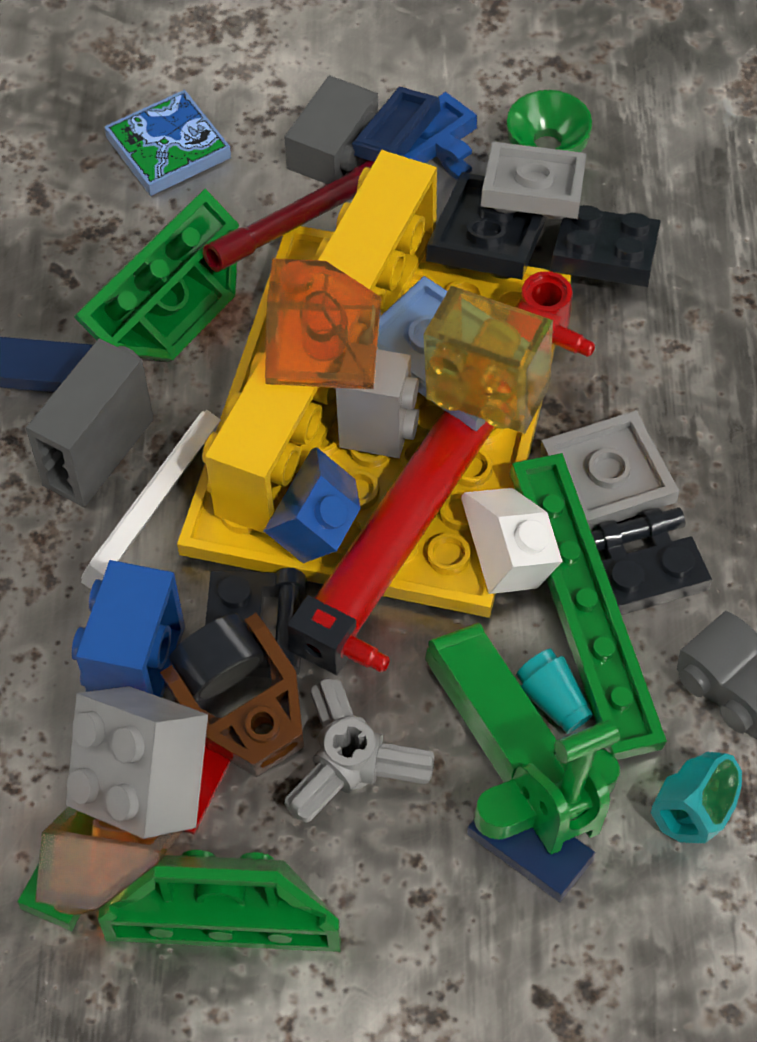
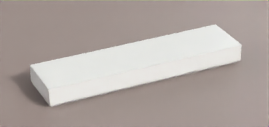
(151, 497)

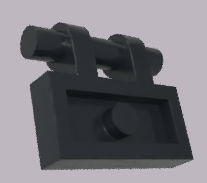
(654, 574)

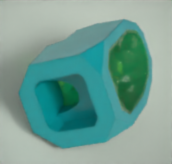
(698, 798)

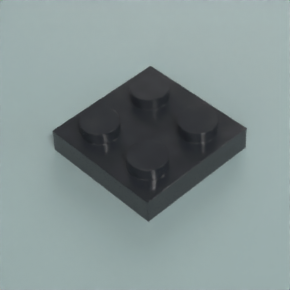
(607, 246)

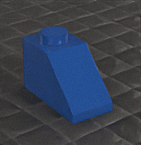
(315, 509)

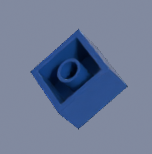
(130, 629)

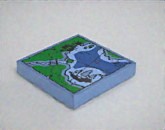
(167, 142)

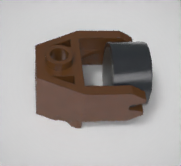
(219, 659)

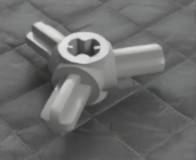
(370, 758)

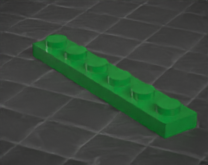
(591, 612)

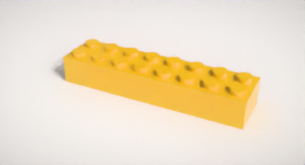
(276, 426)

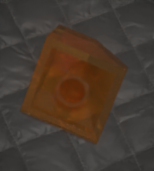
(320, 327)
(91, 861)

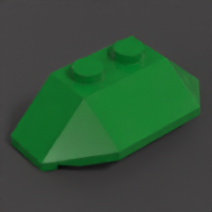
(167, 287)
(221, 904)

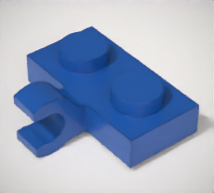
(444, 137)

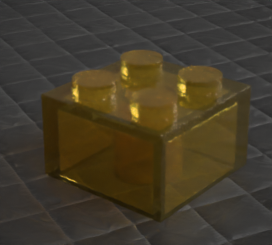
(488, 359)

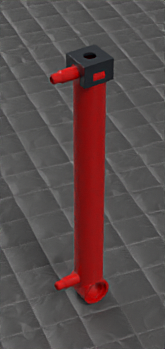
(328, 625)

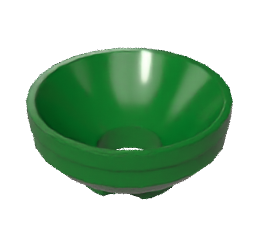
(550, 115)

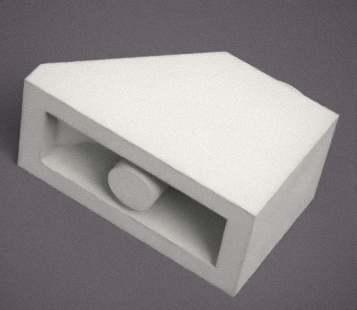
(511, 539)

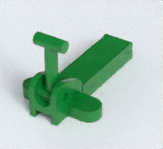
(542, 776)

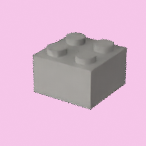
(136, 761)

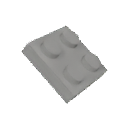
(533, 180)
(614, 468)

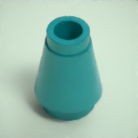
(554, 690)

